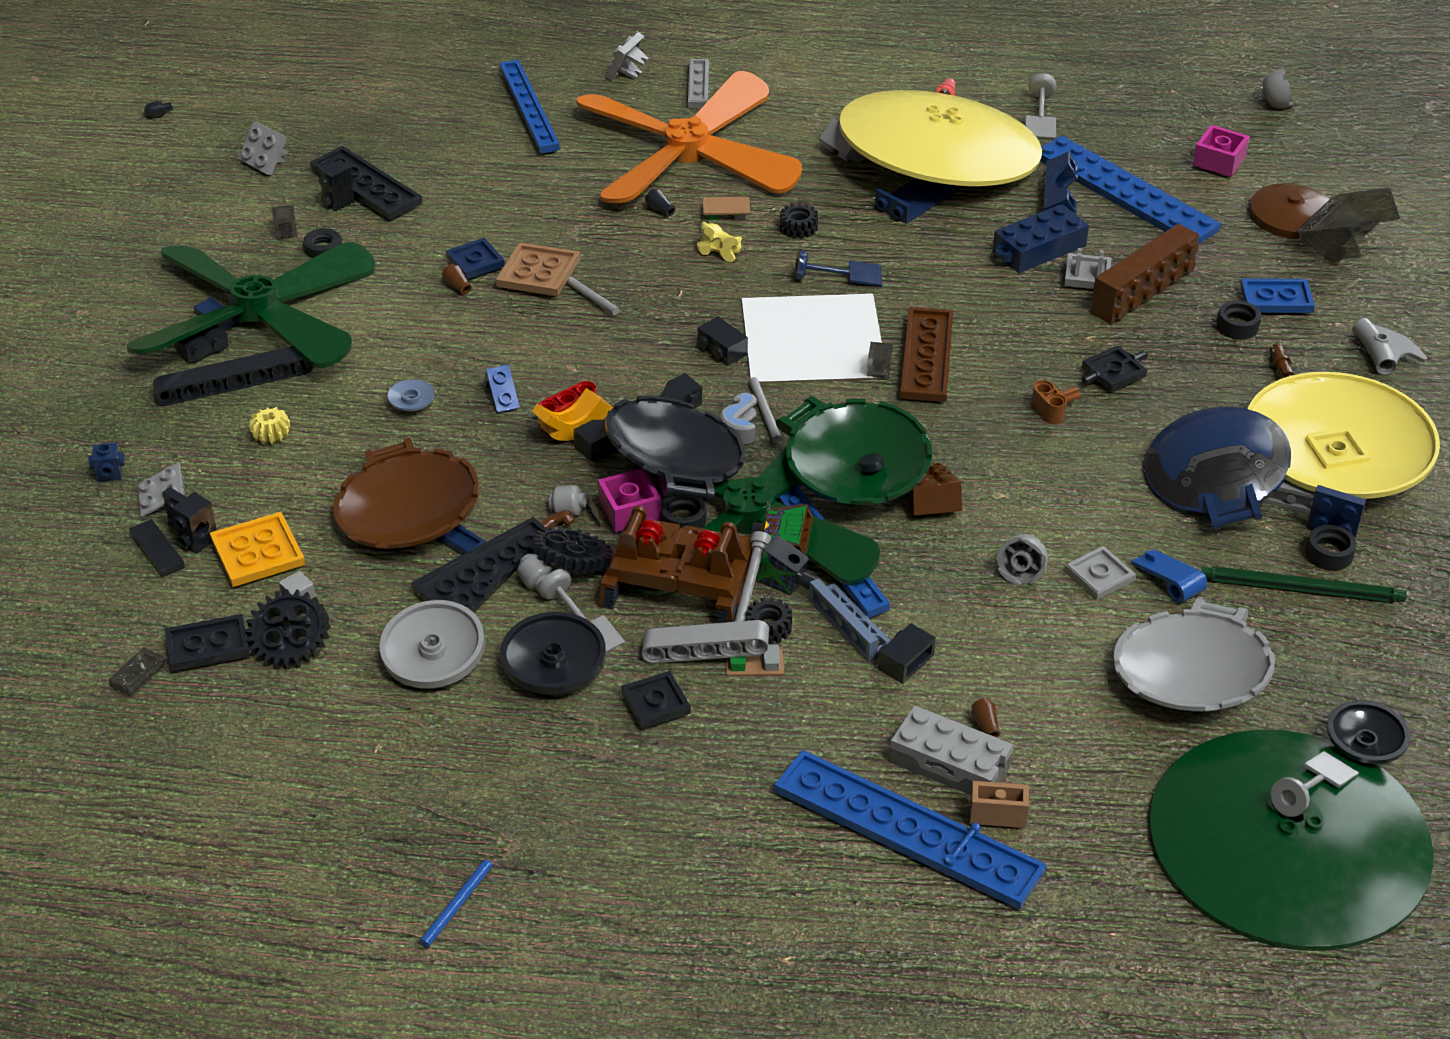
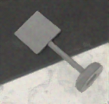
(1042, 87)
(556, 584)
(1292, 796)

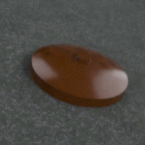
(1285, 207)

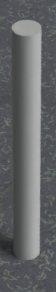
(593, 295)
(765, 410)

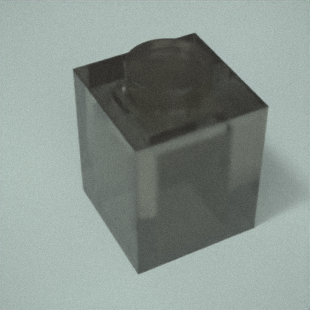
(284, 222)
(880, 360)

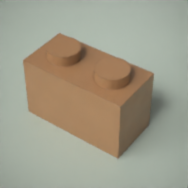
(999, 804)

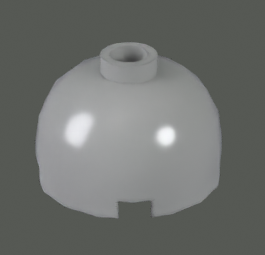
(1277, 90)
(1022, 559)

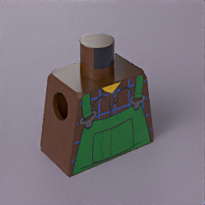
(790, 524)

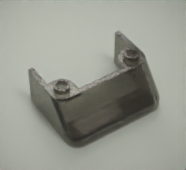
(1334, 225)

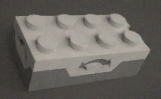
(949, 751)

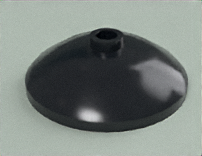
(1368, 732)

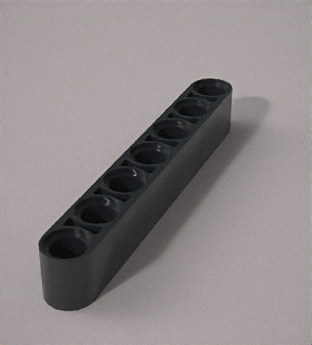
(229, 376)

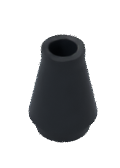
(658, 201)

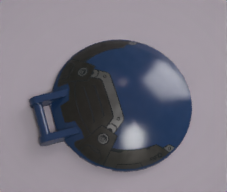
(1219, 463)

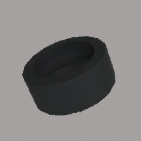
(1242, 310)
(679, 502)
(1334, 535)

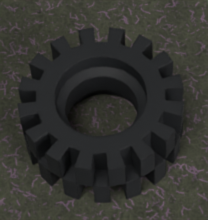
(798, 220)
(772, 610)

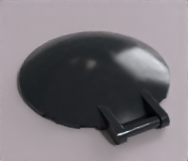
(676, 443)

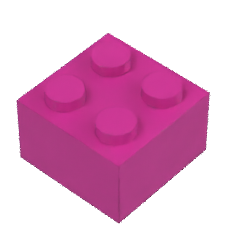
(1221, 150)
(623, 492)

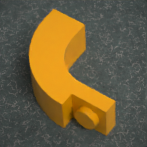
(561, 424)

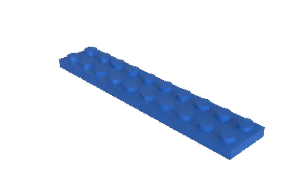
(1130, 191)
(910, 828)

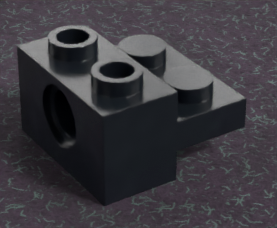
(189, 518)

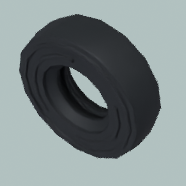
(320, 235)

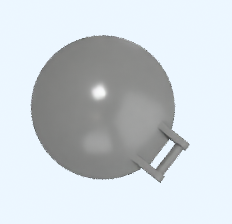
(1195, 658)

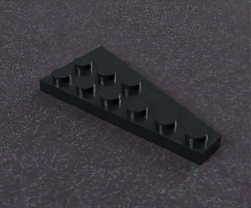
(480, 571)

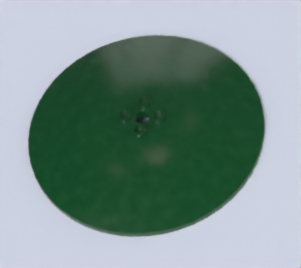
(1306, 885)

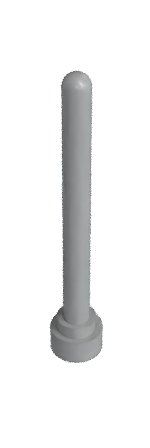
(758, 542)

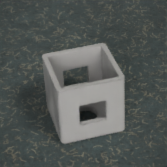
(297, 581)

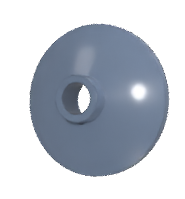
(411, 395)

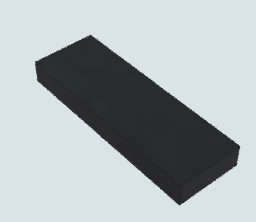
(157, 548)

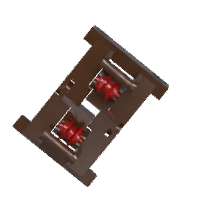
(700, 571)

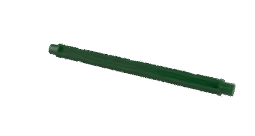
(1304, 584)

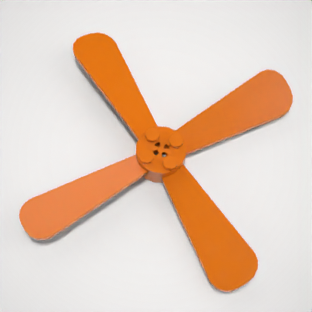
(691, 140)

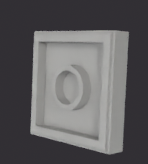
(1100, 572)

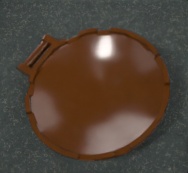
(405, 496)

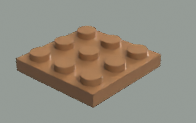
(538, 269)

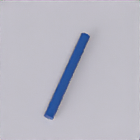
(455, 904)

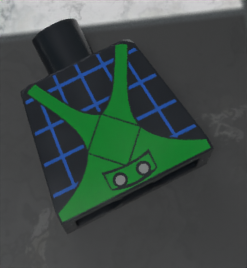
(783, 567)

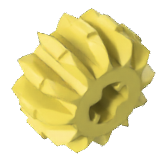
(269, 425)

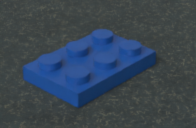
(1278, 295)

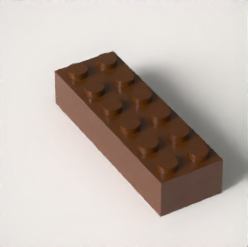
(1144, 273)

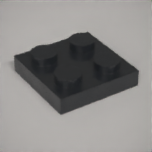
(655, 699)

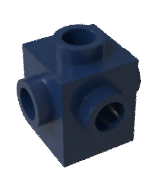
(106, 462)

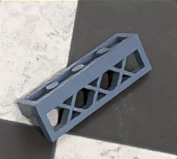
(847, 618)

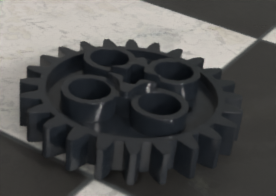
(571, 549)
(287, 629)

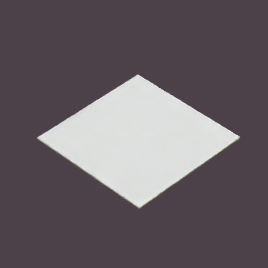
(810, 337)

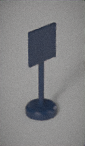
(858, 271)

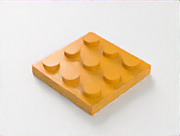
(257, 549)

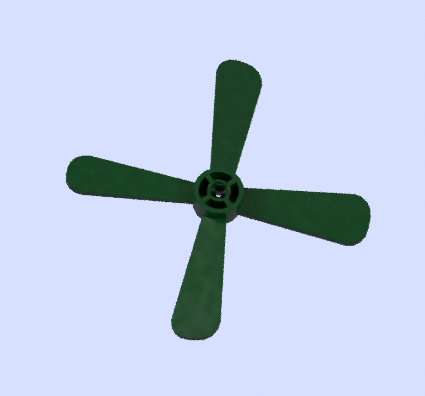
(261, 299)
(834, 549)

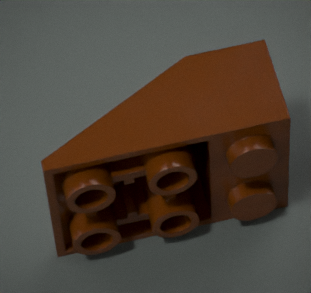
(936, 493)

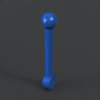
(950, 859)

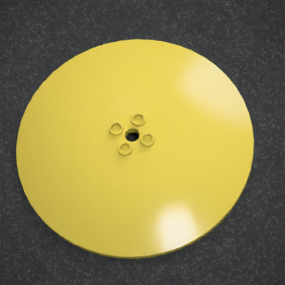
(940, 138)

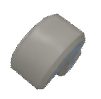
(738, 417)

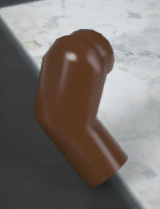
(554, 519)

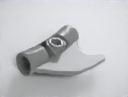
(1385, 345)

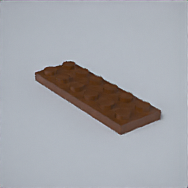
(927, 354)

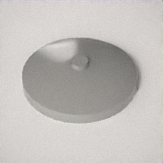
(432, 644)

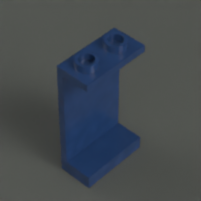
(912, 199)

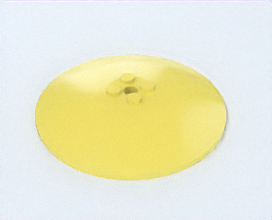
(1378, 432)

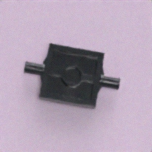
(1114, 368)

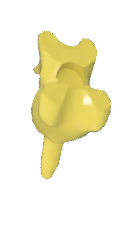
(717, 240)

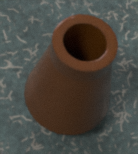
(456, 278)
(986, 717)

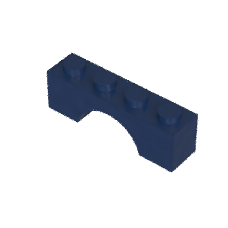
(1058, 176)

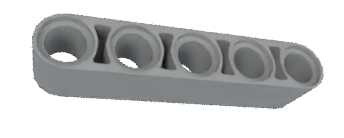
(705, 641)

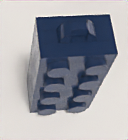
(1040, 238)

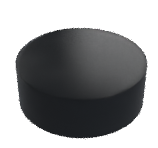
(871, 462)

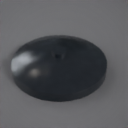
(553, 653)

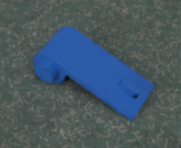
(1181, 579)

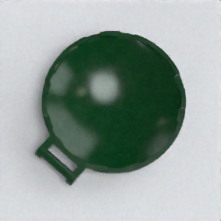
(832, 439)

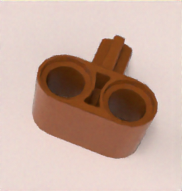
(1051, 402)

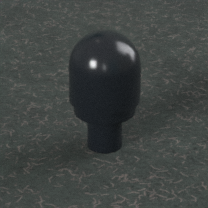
(157, 109)

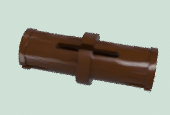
(1281, 361)

